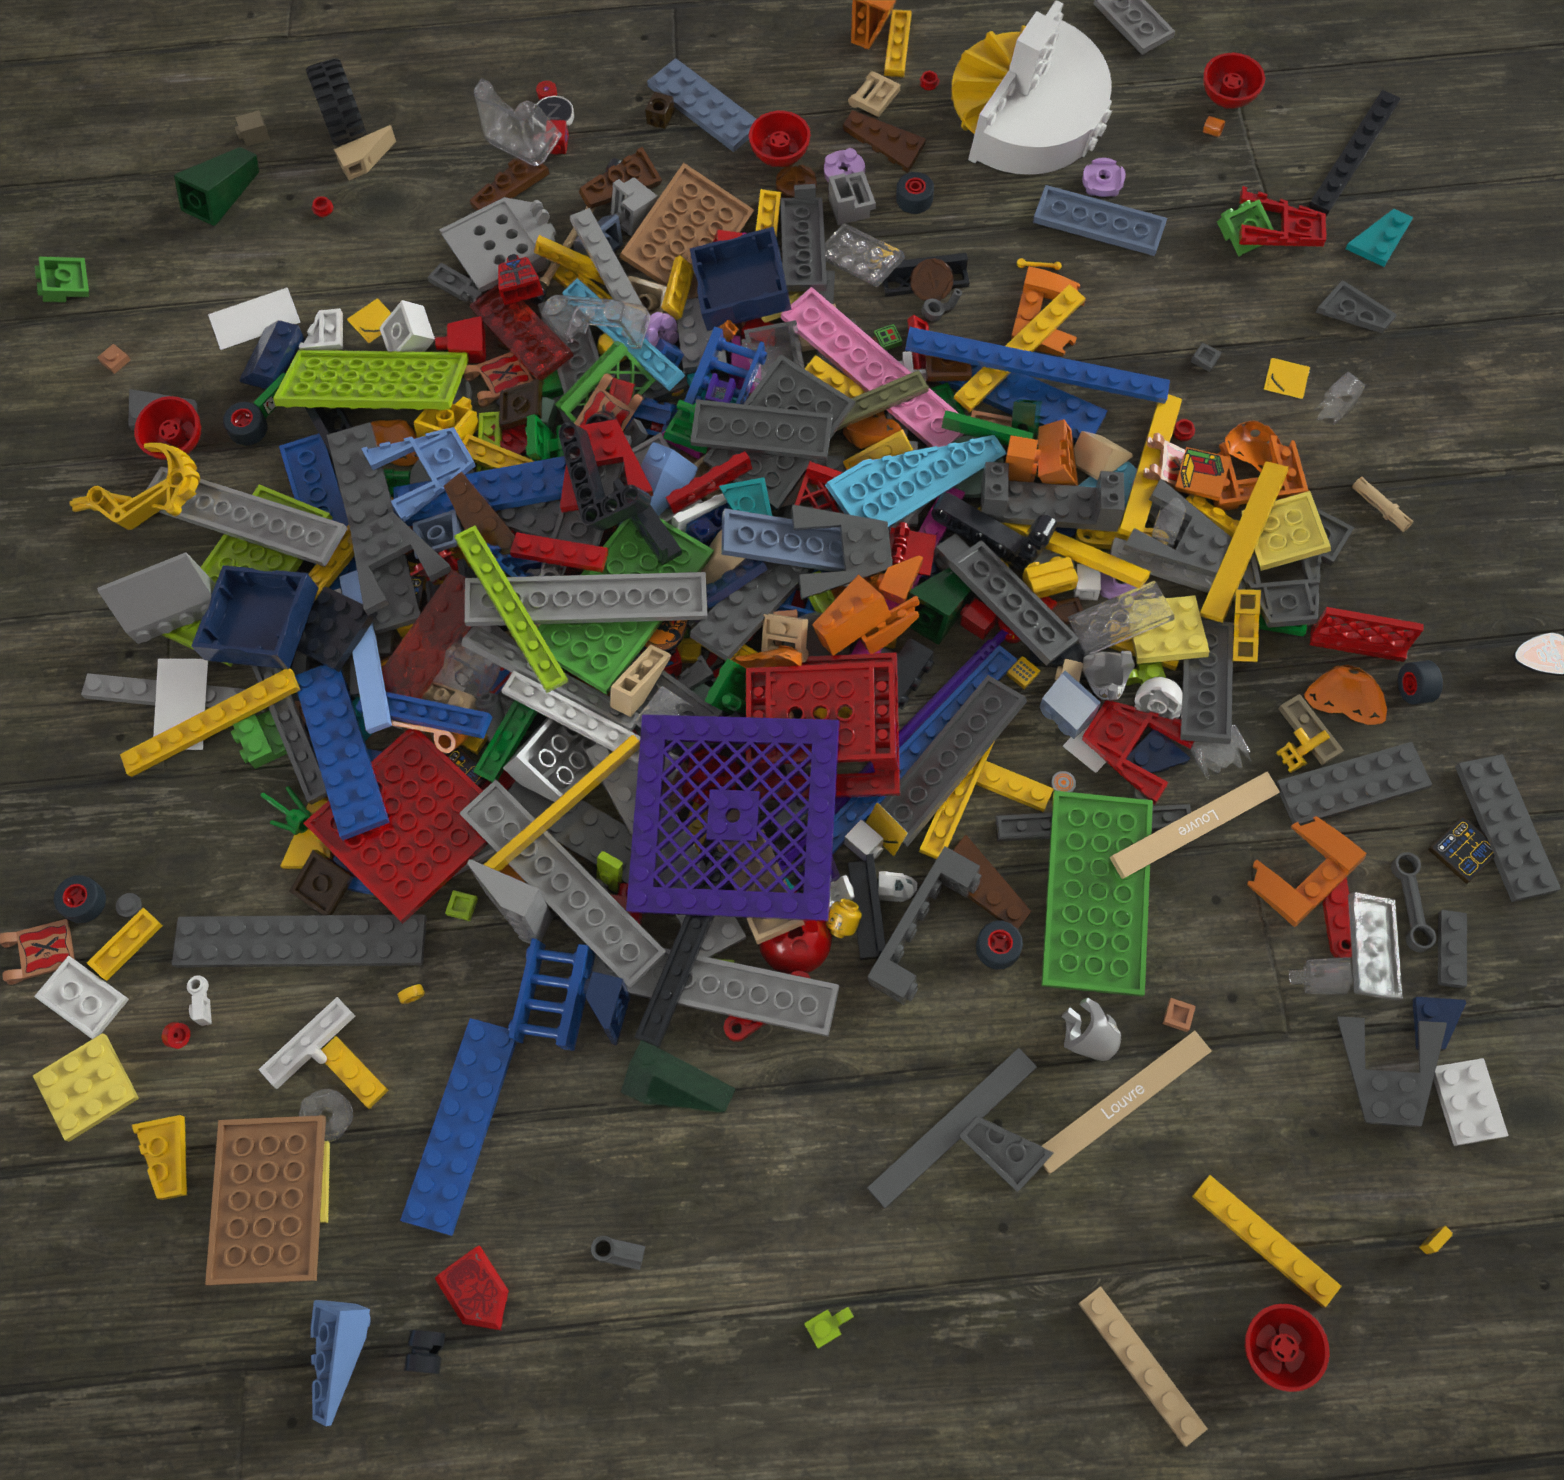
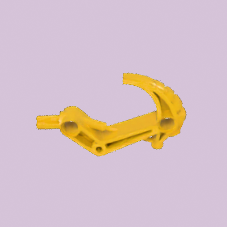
(166, 495)

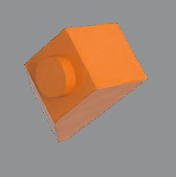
(899, 579)

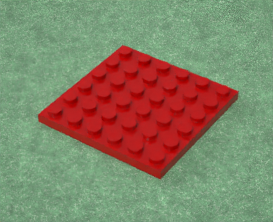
(425, 835)

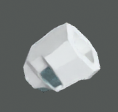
(895, 886)

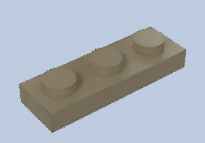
(1301, 715)

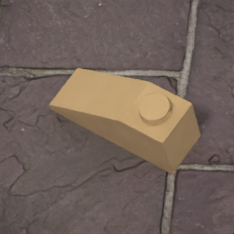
(638, 680)

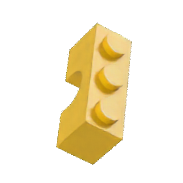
(1246, 625)

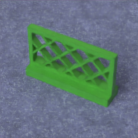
(594, 374)

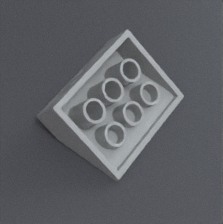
(159, 597)
(551, 760)
(517, 901)

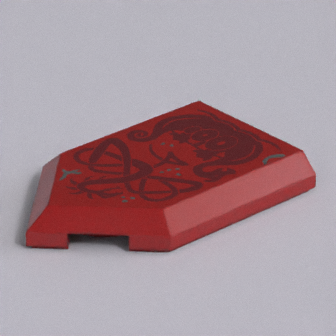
(475, 1290)

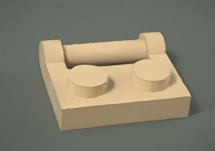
(878, 98)
(785, 629)

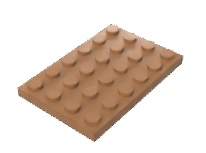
(683, 219)
(266, 1201)

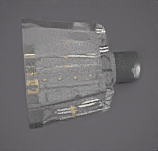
(1333, 973)

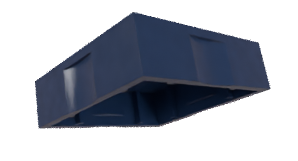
(740, 278)
(255, 617)

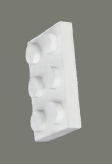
(1469, 1102)

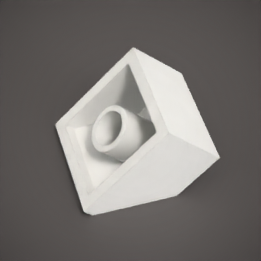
(407, 329)

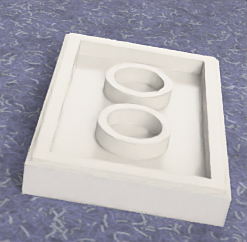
(81, 997)

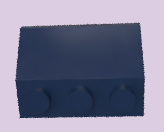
(272, 354)
(609, 1002)

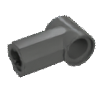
(621, 1253)

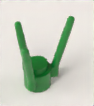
(294, 818)

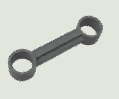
(1413, 902)

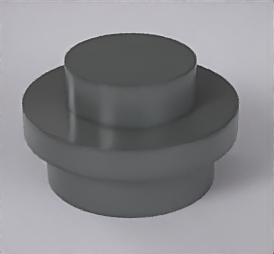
(128, 905)

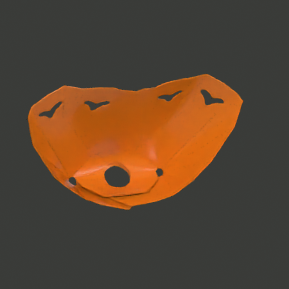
(870, 430)
(393, 432)
(1255, 449)
(766, 658)
(1348, 693)

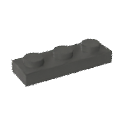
(1452, 949)

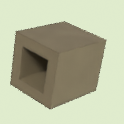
(251, 128)

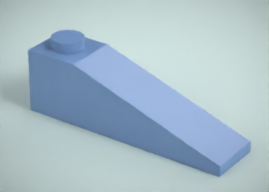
(665, 472)
(339, 1337)

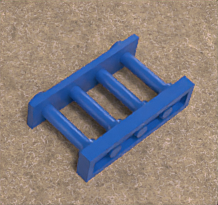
(710, 362)
(571, 1009)

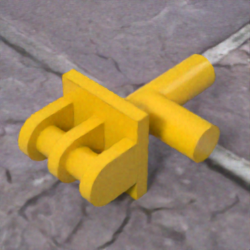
(1307, 745)

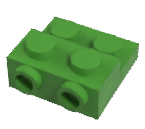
(1247, 214)
(61, 278)
(259, 739)

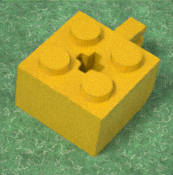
(458, 416)

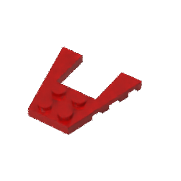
(1298, 225)
(608, 448)
(1116, 733)

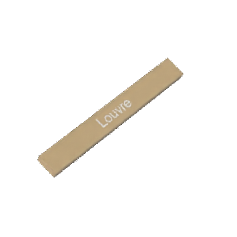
(1194, 825)
(1125, 1100)

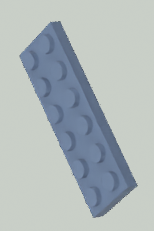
(703, 104)
(1100, 220)
(774, 541)

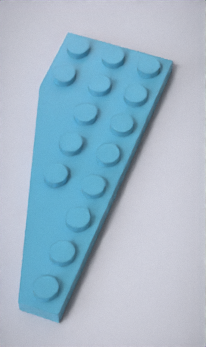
(904, 483)

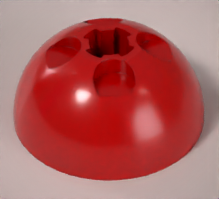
(1233, 80)
(779, 138)
(168, 422)
(798, 951)
(1300, 1344)

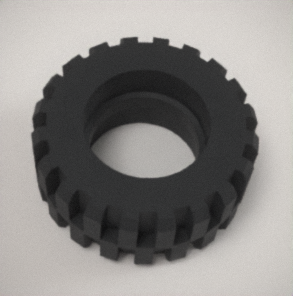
(336, 101)

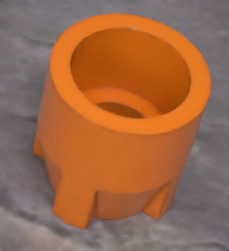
(1214, 126)
(729, 330)

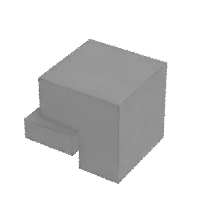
(850, 197)
(631, 203)

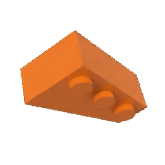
(868, 20)
(1057, 454)
(1022, 459)
(851, 615)

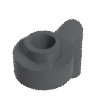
(934, 309)

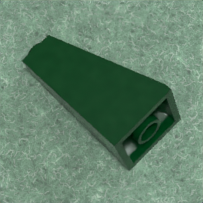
(215, 185)
(939, 604)

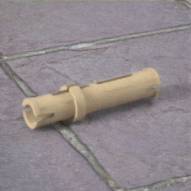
(1381, 503)

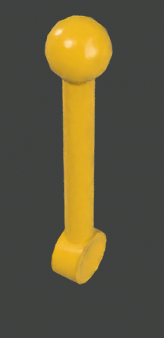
(1022, 263)

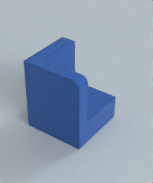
(670, 351)

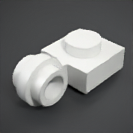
(200, 1008)

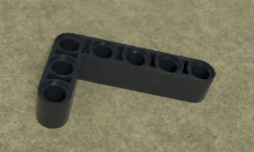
(582, 463)
(1004, 542)

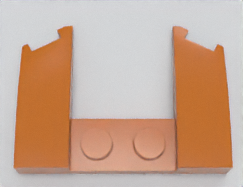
(1041, 285)
(1239, 491)
(891, 628)
(1297, 903)

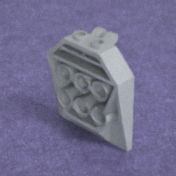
(494, 233)

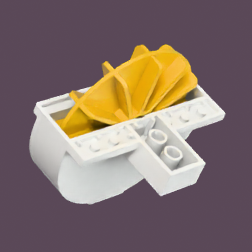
(1033, 96)

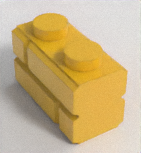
(1051, 577)

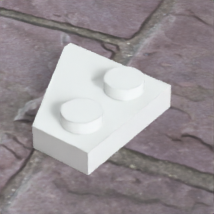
(325, 332)

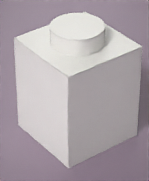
(1088, 583)
(864, 841)

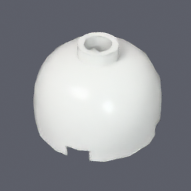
(1161, 697)

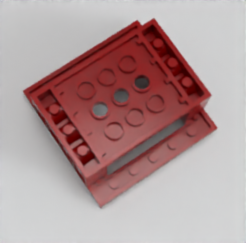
(832, 682)

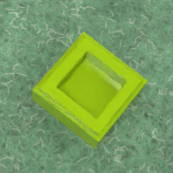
(461, 905)

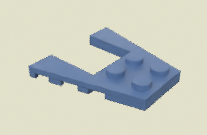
(440, 454)

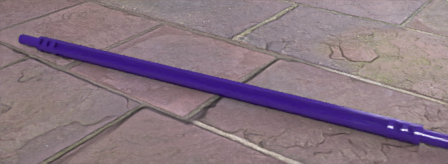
(922, 715)

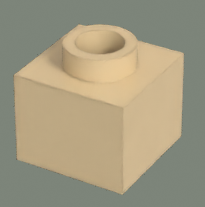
(1072, 667)

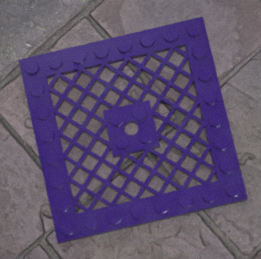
(660, 729)

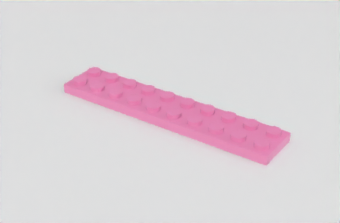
(867, 364)

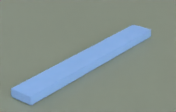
(368, 667)

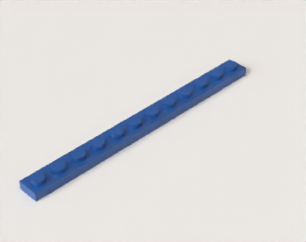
(1037, 365)
(860, 808)

